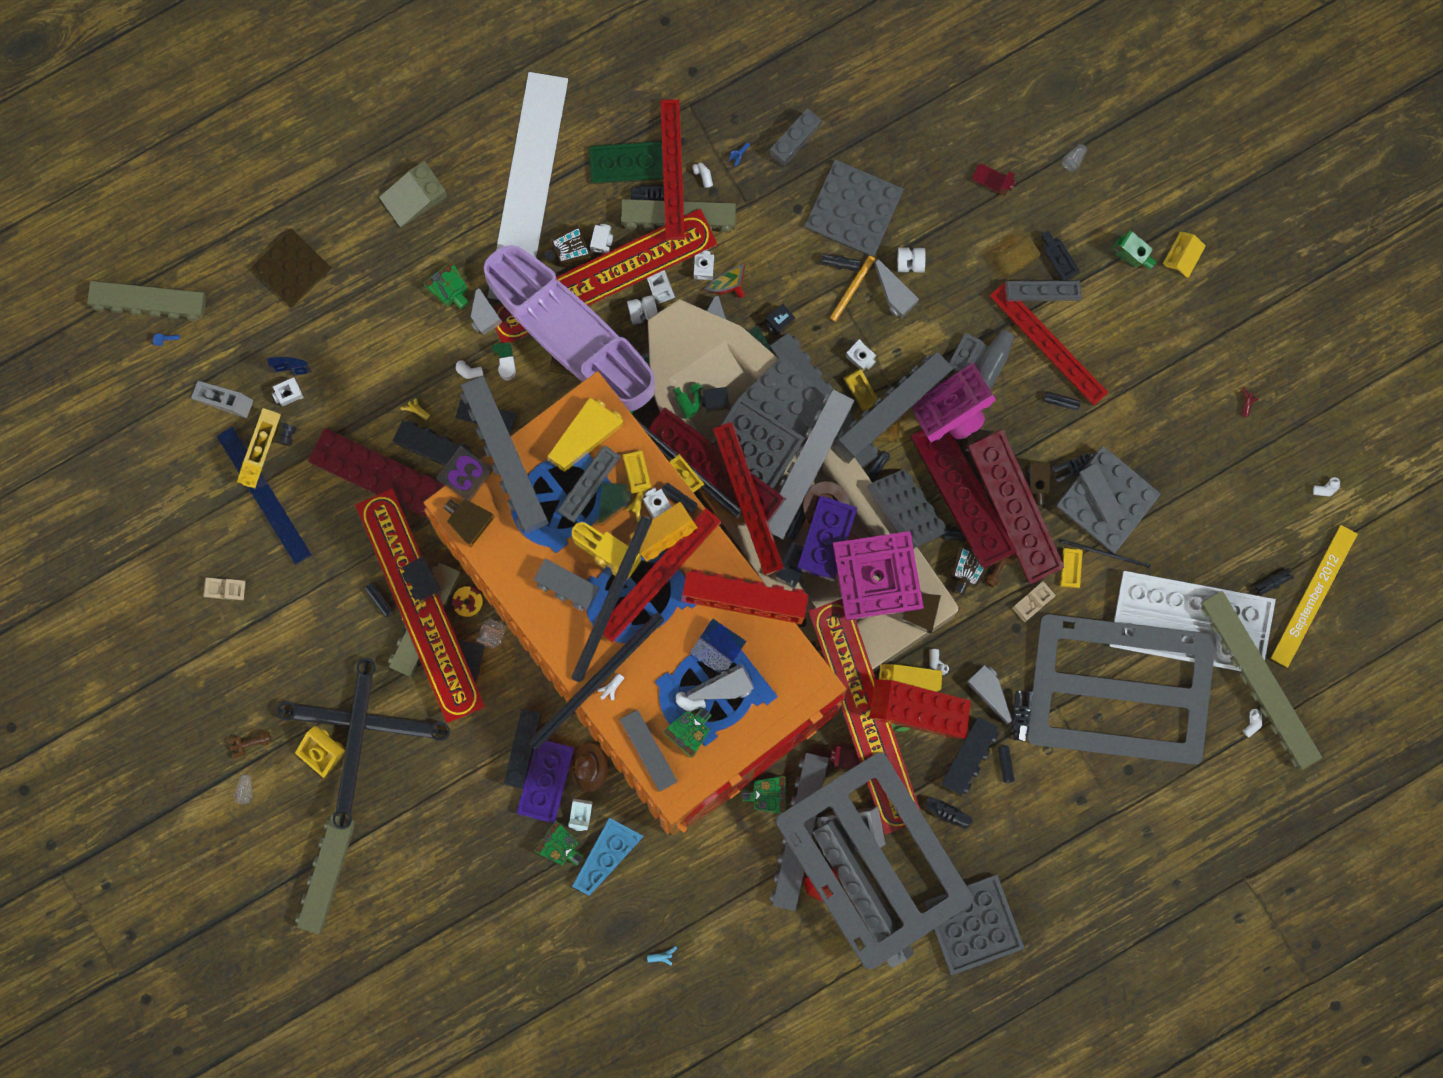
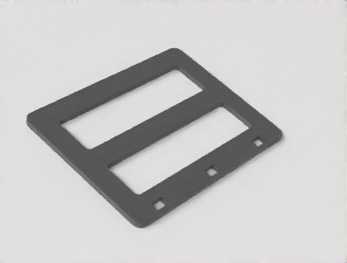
(1049, 681)
(837, 797)

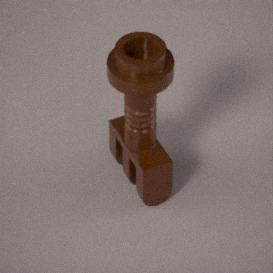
(991, 579)
(264, 738)

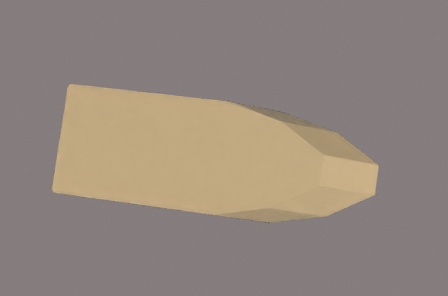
(705, 349)

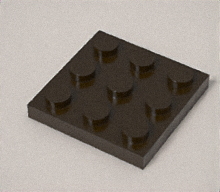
(291, 268)

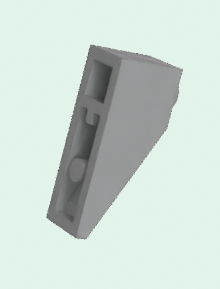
(897, 295)
(222, 399)
(726, 685)
(989, 690)

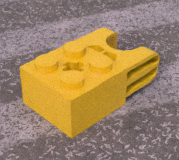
(604, 548)

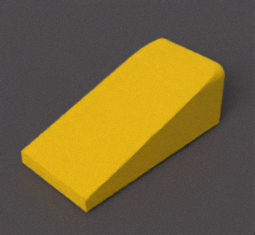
(860, 389)
(686, 473)

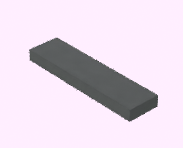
(1043, 291)
(588, 483)
(648, 750)

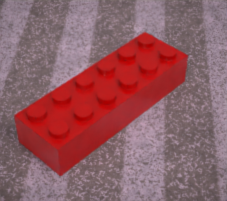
(744, 597)
(920, 709)

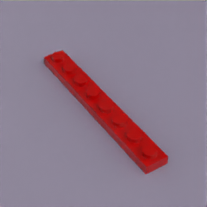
(672, 170)
(1050, 346)
(748, 498)
(659, 575)

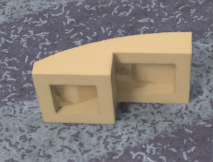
(224, 589)
(1033, 601)

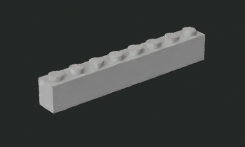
(810, 459)

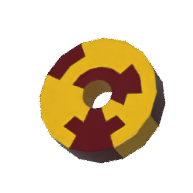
(467, 593)

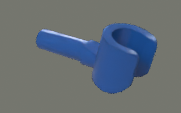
(738, 154)
(159, 338)

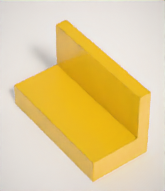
(1184, 253)

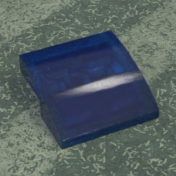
(295, 365)
(718, 647)

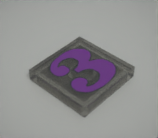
(464, 474)

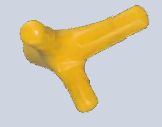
(415, 408)
(636, 504)

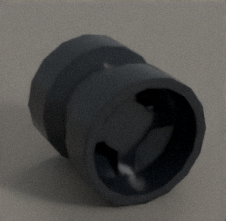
(284, 434)

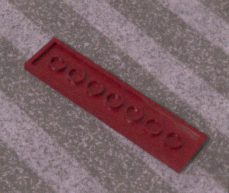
(708, 460)
(373, 471)
(964, 498)
(1015, 506)

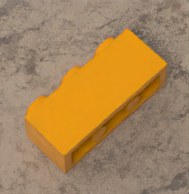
(666, 531)

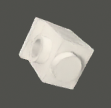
(601, 238)
(704, 272)
(661, 287)
(853, 356)
(291, 386)
(655, 510)

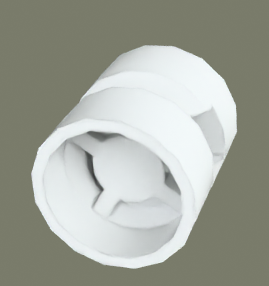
(917, 263)
(642, 309)

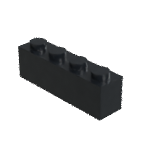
(426, 443)
(521, 749)
(969, 756)

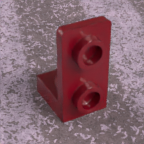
(843, 758)

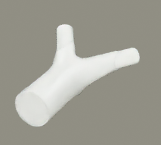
(611, 687)

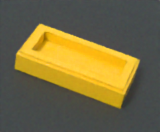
(636, 471)
(1072, 568)

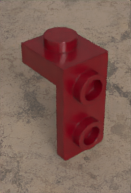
(993, 179)

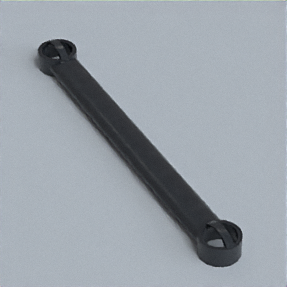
(373, 722)
(354, 743)

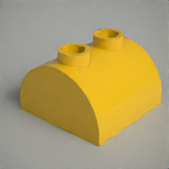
(320, 751)

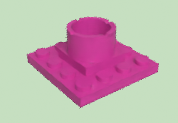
(955, 405)
(884, 556)

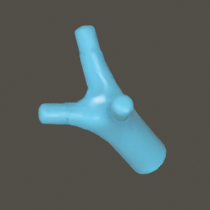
(662, 956)

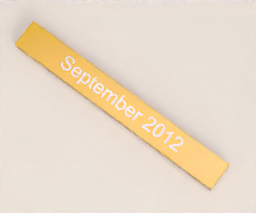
(1313, 596)

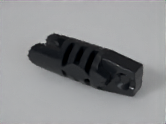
(651, 193)
(1073, 466)
(1021, 715)
(948, 812)

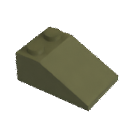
(413, 194)

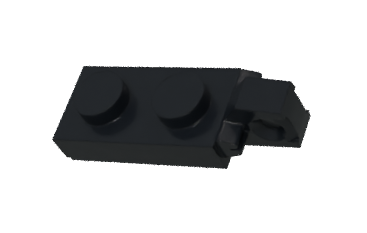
(1059, 257)

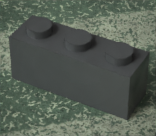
(795, 137)
(566, 585)

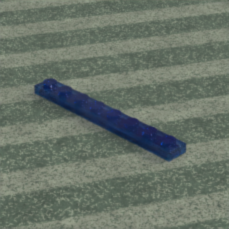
(266, 500)

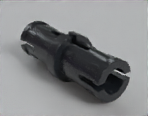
(840, 262)
(1274, 582)

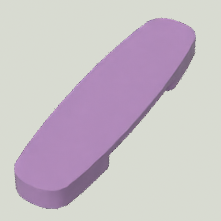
(567, 325)

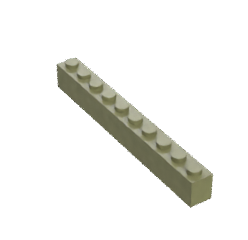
(1261, 680)

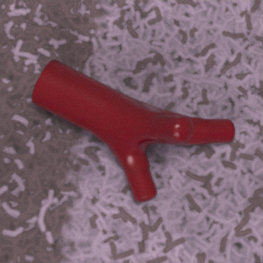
(1248, 401)

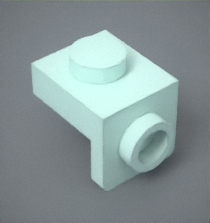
(580, 814)

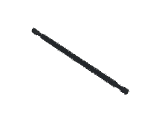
(1105, 553)

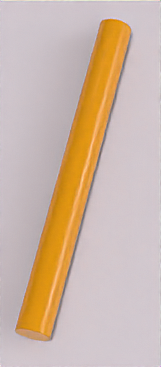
(852, 288)

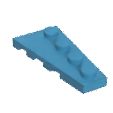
(606, 854)

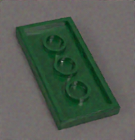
(626, 162)

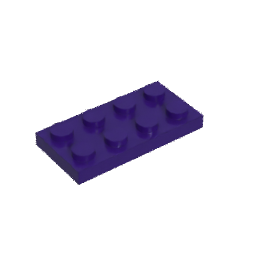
(829, 525)
(545, 781)

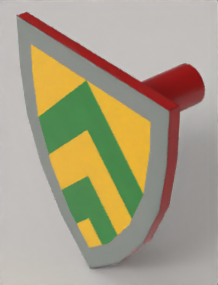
(728, 281)

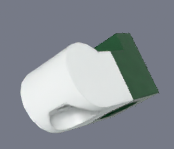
(507, 366)

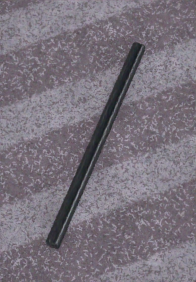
(708, 488)
(611, 598)
(558, 719)

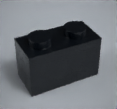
(421, 579)

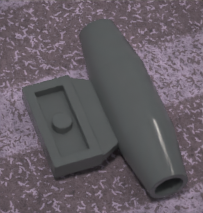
(987, 360)

